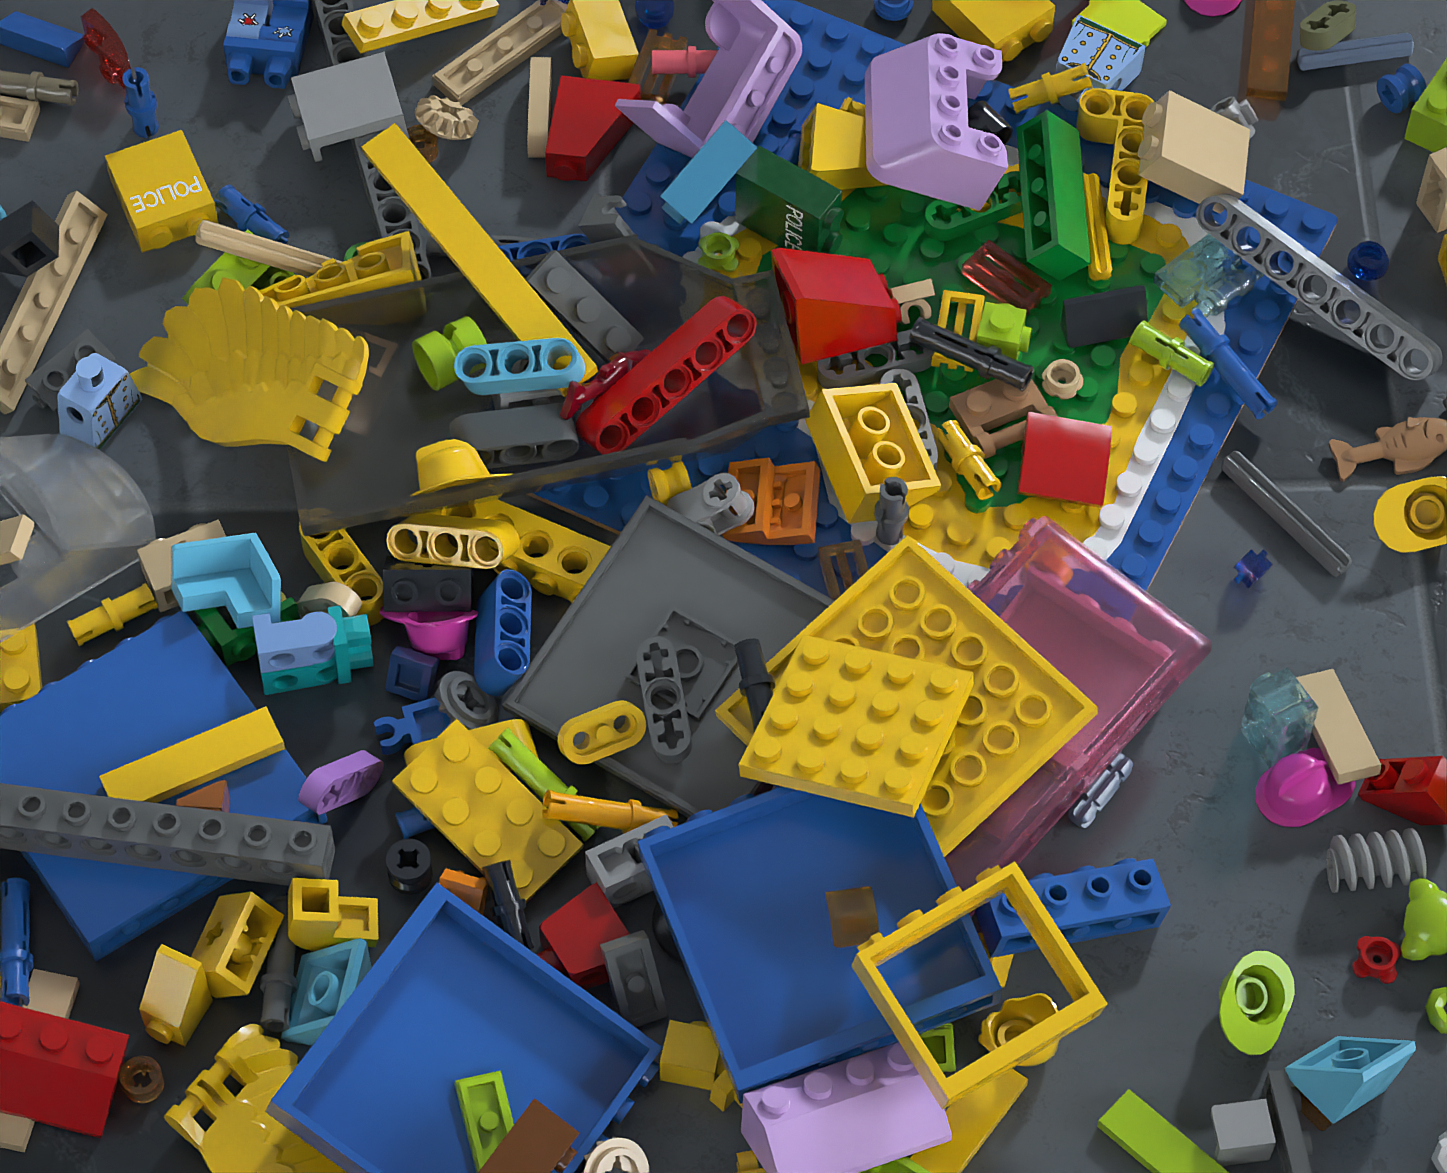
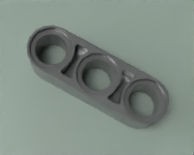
(517, 435)

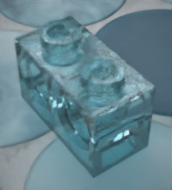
(1278, 716)

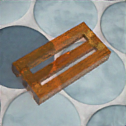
(664, 43)
(839, 551)

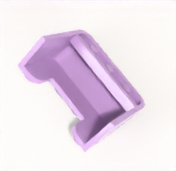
(920, 120)

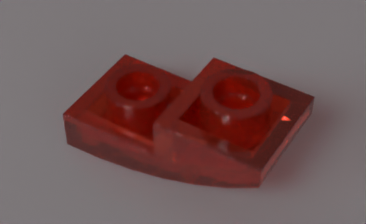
(105, 42)

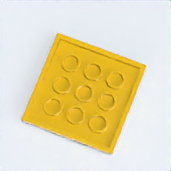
(857, 725)

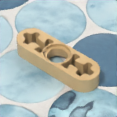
(539, 106)

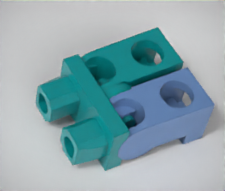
(311, 649)

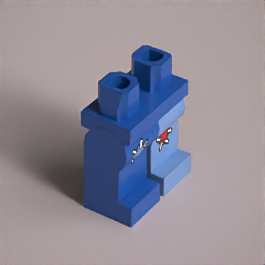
(267, 40)

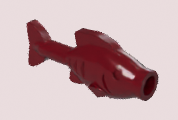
(607, 377)

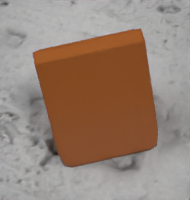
(211, 797)

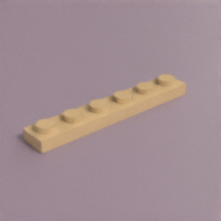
(45, 296)

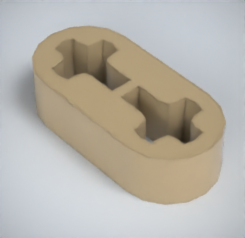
(329, 594)

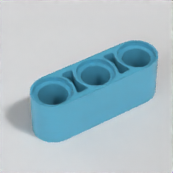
(501, 358)

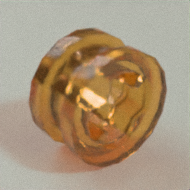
(419, 133)
(142, 1064)

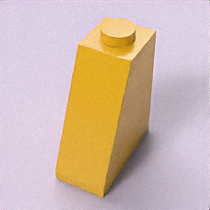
(835, 148)

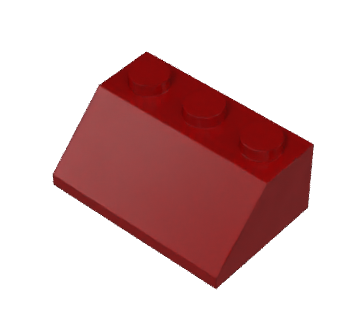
(58, 1069)

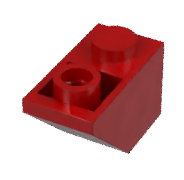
(1410, 788)

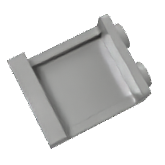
(345, 102)

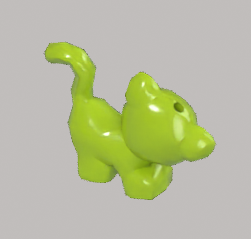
(1425, 936)

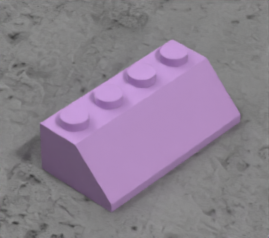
(844, 1116)

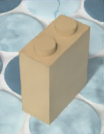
(1193, 150)

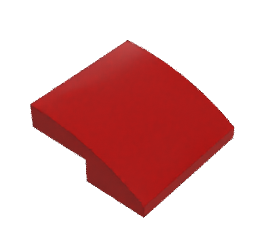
(1065, 459)

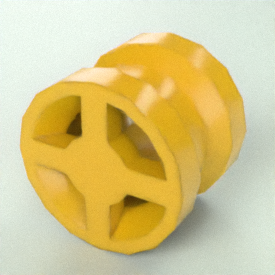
(668, 482)

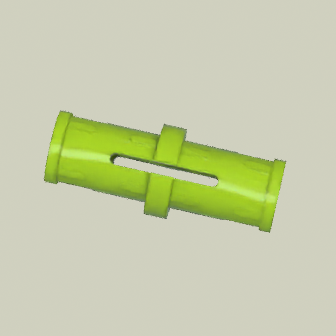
(1172, 353)

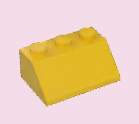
(864, 440)

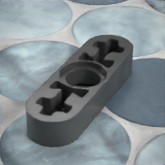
(867, 374)
(670, 668)

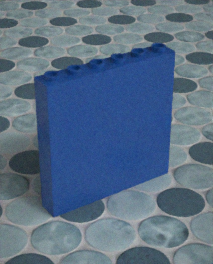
(111, 714)
(757, 936)
(445, 1007)

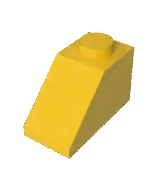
(174, 997)

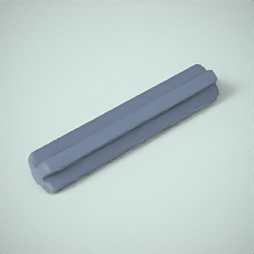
(1357, 51)

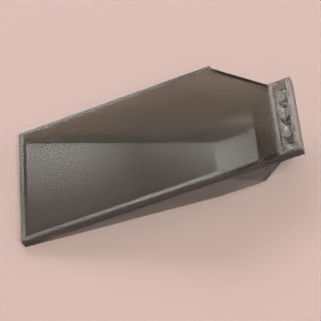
(399, 412)

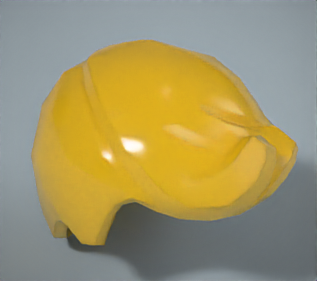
(1015, 1018)

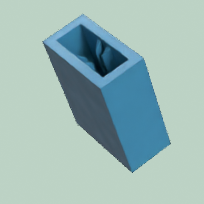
(707, 173)

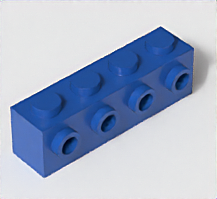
(1083, 906)

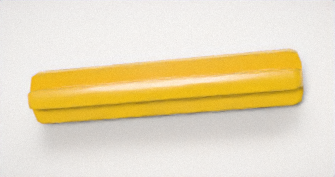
(1097, 232)

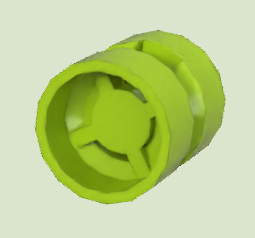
(437, 352)

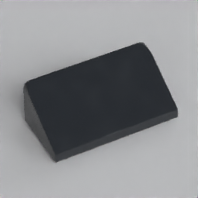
(1103, 316)

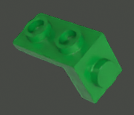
(241, 642)

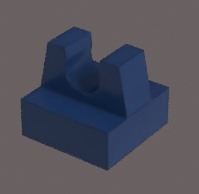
(412, 674)

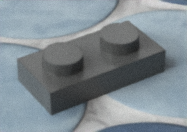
(634, 979)

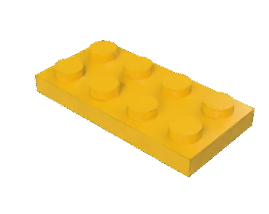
(486, 809)

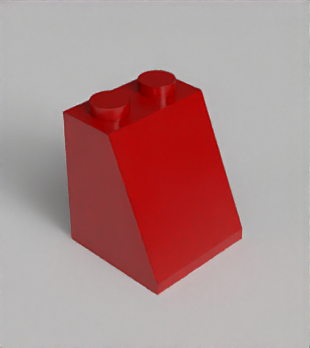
(833, 303)

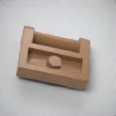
(993, 406)

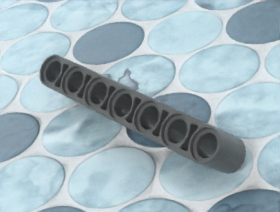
(1338, 291)

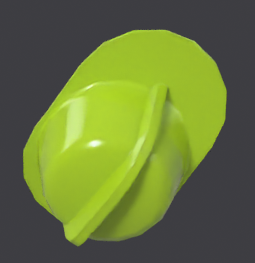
(1255, 1001)

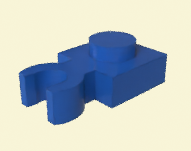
(419, 723)

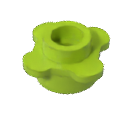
(718, 243)

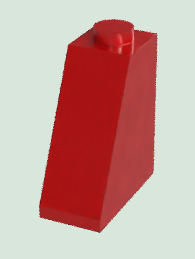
(586, 125)

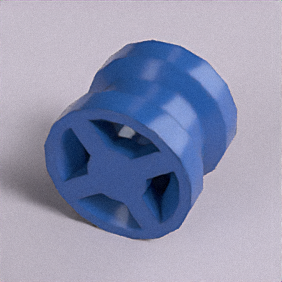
(1401, 88)

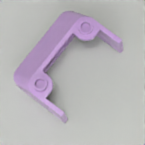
(739, 85)

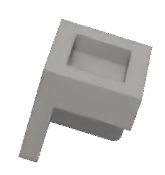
(1242, 1132)

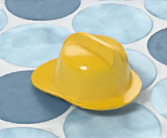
(449, 465)
(1413, 515)

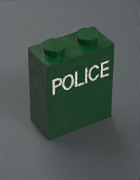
(788, 204)

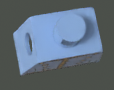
(1108, 56)
(96, 400)

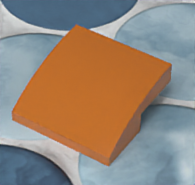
(783, 502)

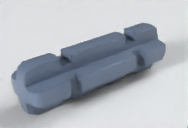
(1100, 791)

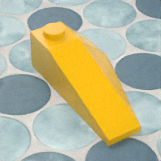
(376, 266)

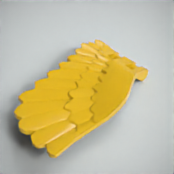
(252, 369)
(242, 1132)

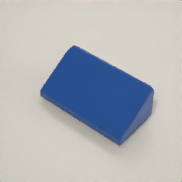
(40, 38)

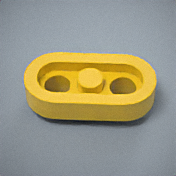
(600, 735)

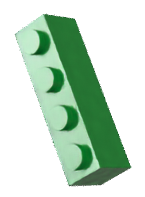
(1053, 195)

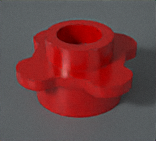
(1379, 947)

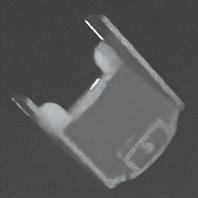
(84, 518)

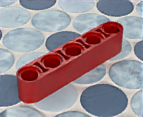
(647, 381)

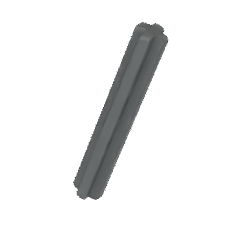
(1286, 513)

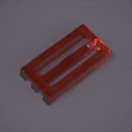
(1000, 282)

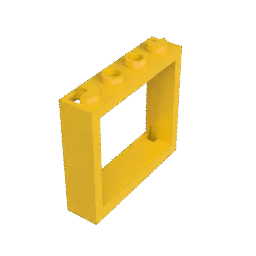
(951, 906)

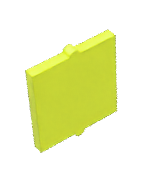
(1125, 17)

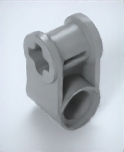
(710, 505)

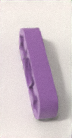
(340, 782)

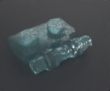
(1201, 267)

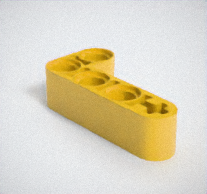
(1117, 120)

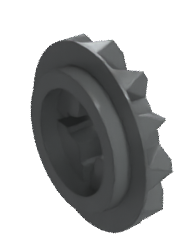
(463, 685)

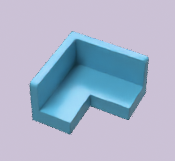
(228, 574)

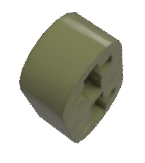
(1327, 25)

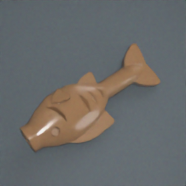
(1408, 444)

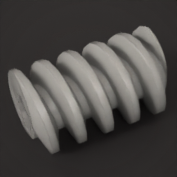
(1375, 858)

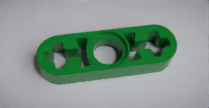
(969, 220)

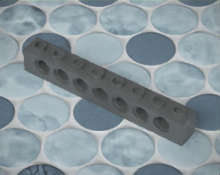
(163, 836)

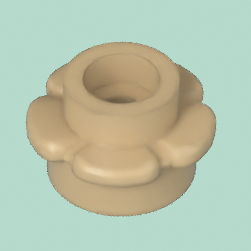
(1065, 371)

